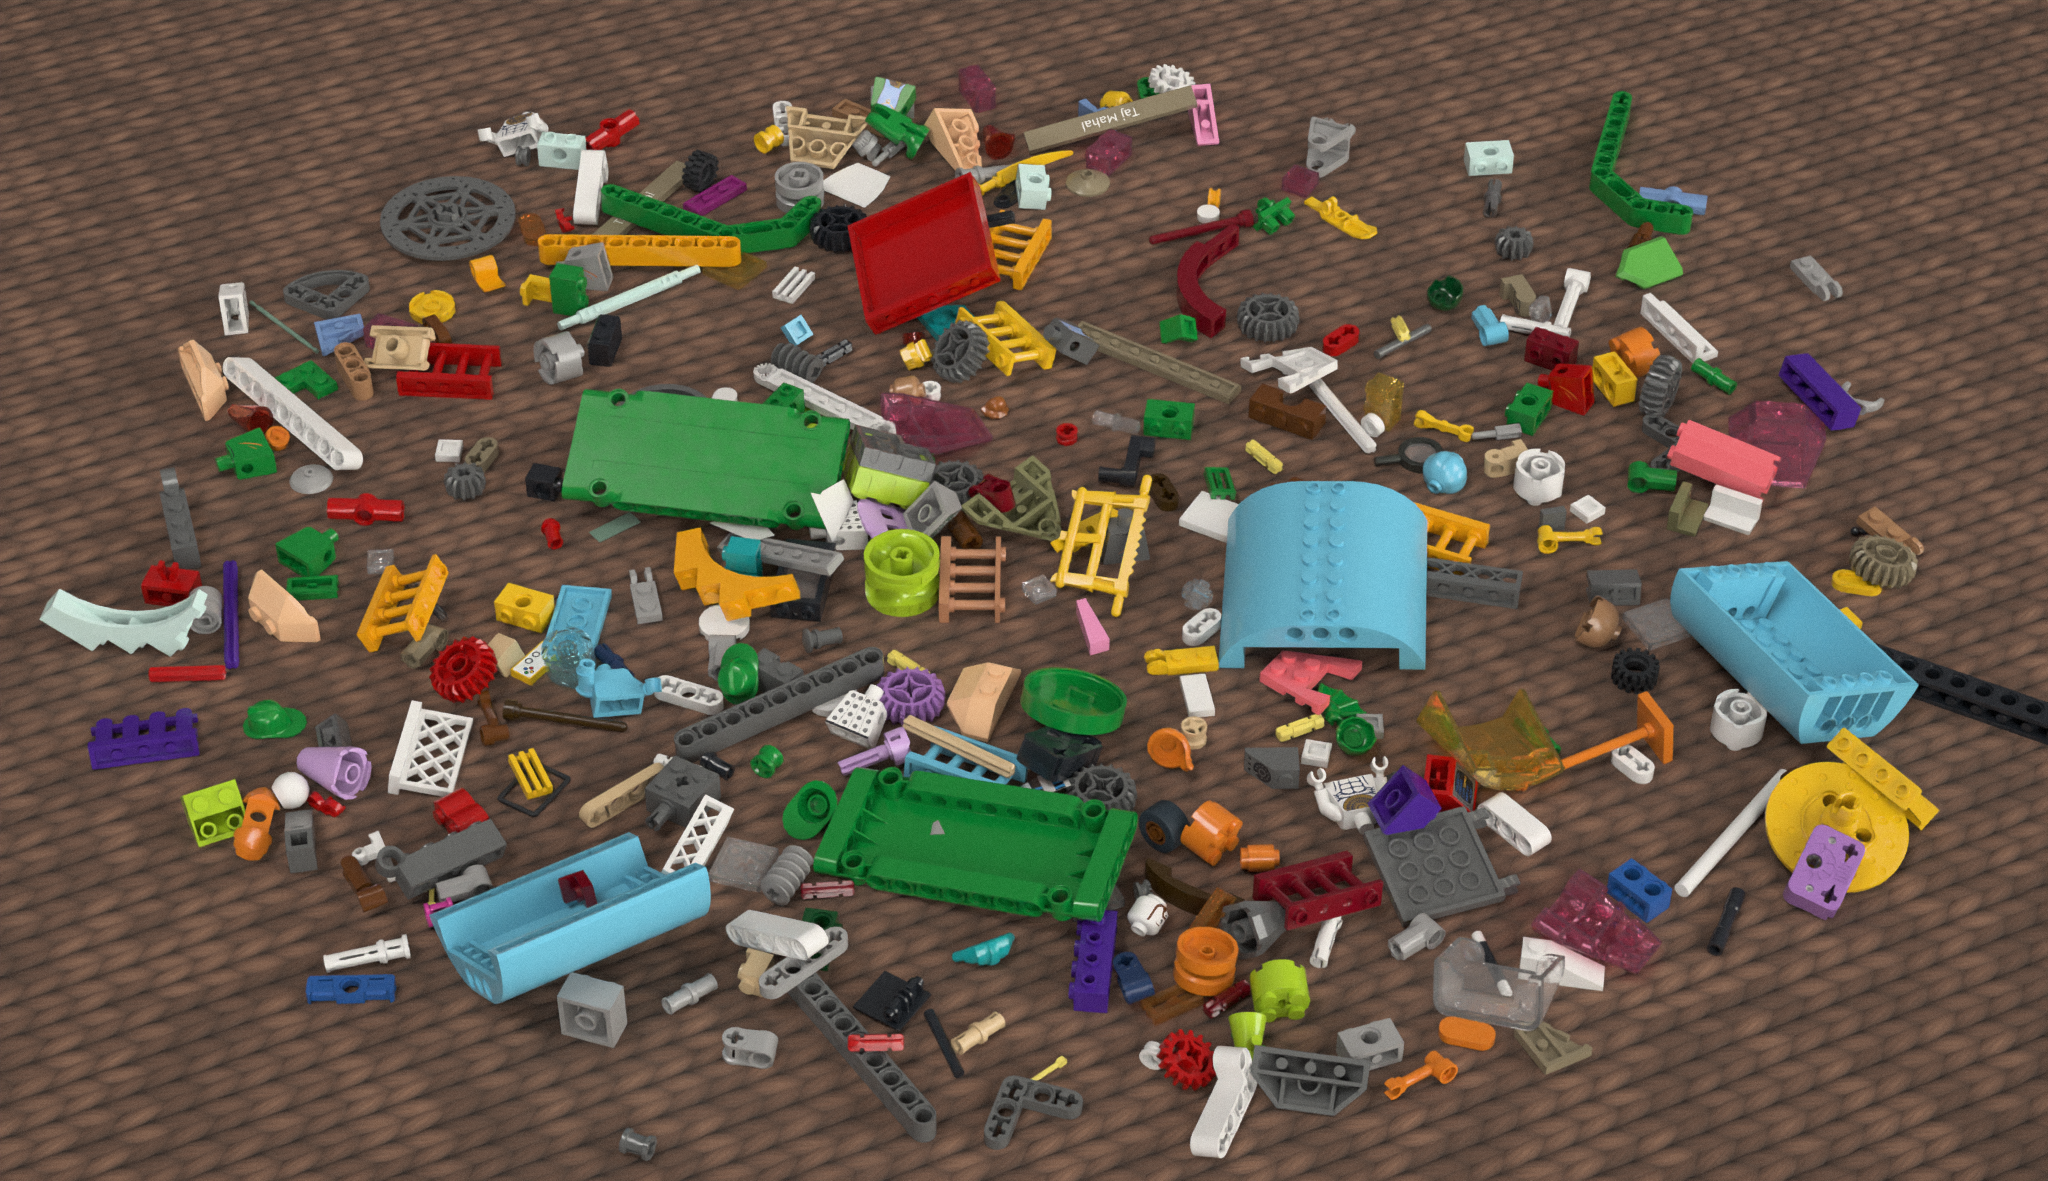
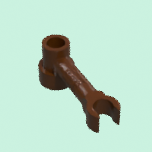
(492, 731)

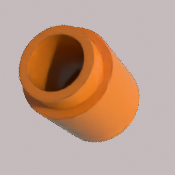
(1259, 858)

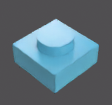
(797, 330)

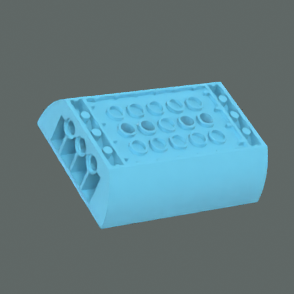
(1791, 649)

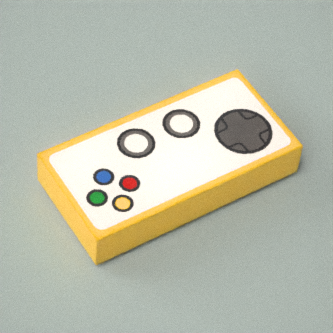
(530, 667)

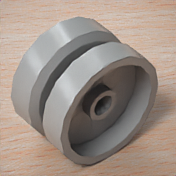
(797, 181)

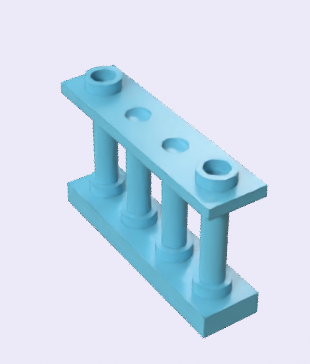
(927, 763)

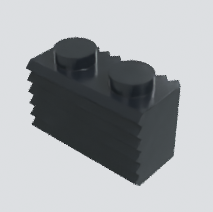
(604, 340)

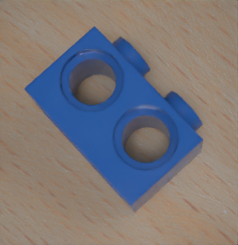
(1639, 890)

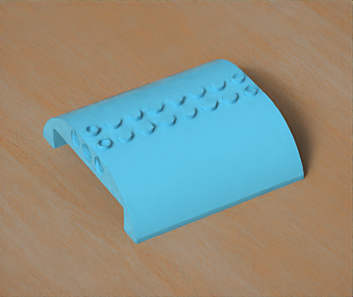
(1325, 571)
(529, 936)

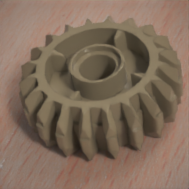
(1883, 561)

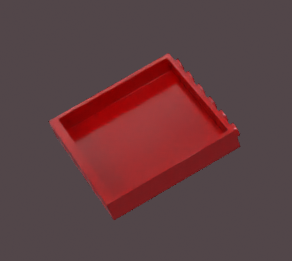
(923, 253)

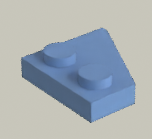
(337, 331)

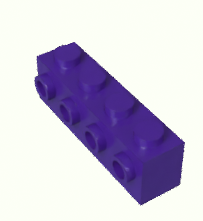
(1819, 391)
(1094, 963)

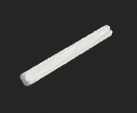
(1343, 416)

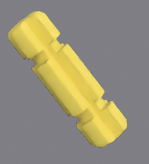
(1400, 328)
(1264, 456)
(895, 659)
(1299, 727)

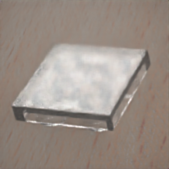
(1655, 624)
(743, 864)

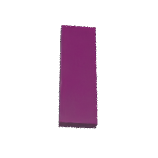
(715, 196)

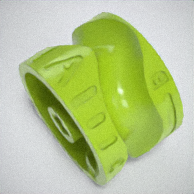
(902, 572)

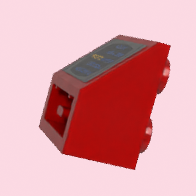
(1450, 783)

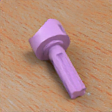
(893, 747)

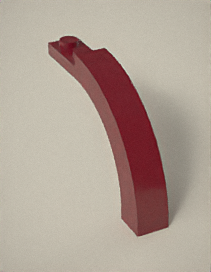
(1190, 297)

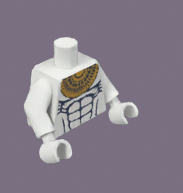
(515, 132)
(1347, 799)

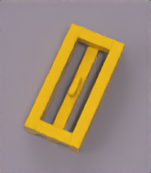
(532, 756)

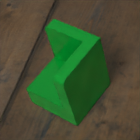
(1178, 328)

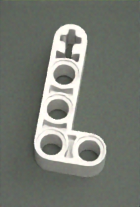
(591, 176)
(1226, 1103)

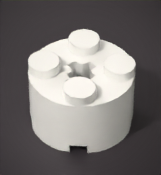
(1539, 476)
(1737, 719)

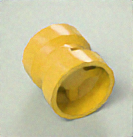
(767, 140)

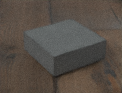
(1553, 517)

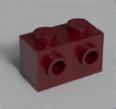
(1549, 349)

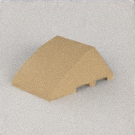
(821, 138)

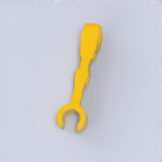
(1464, 432)

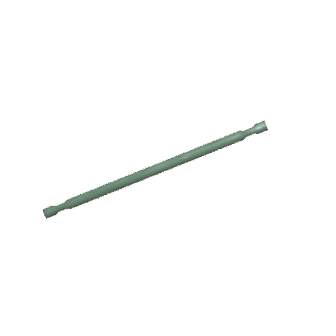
(283, 326)

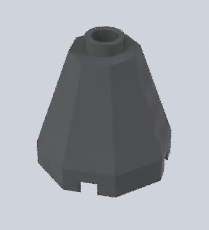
(1253, 925)

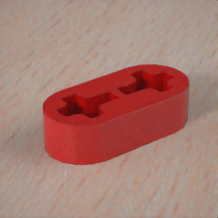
(1340, 340)

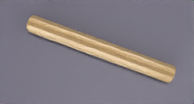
(959, 746)

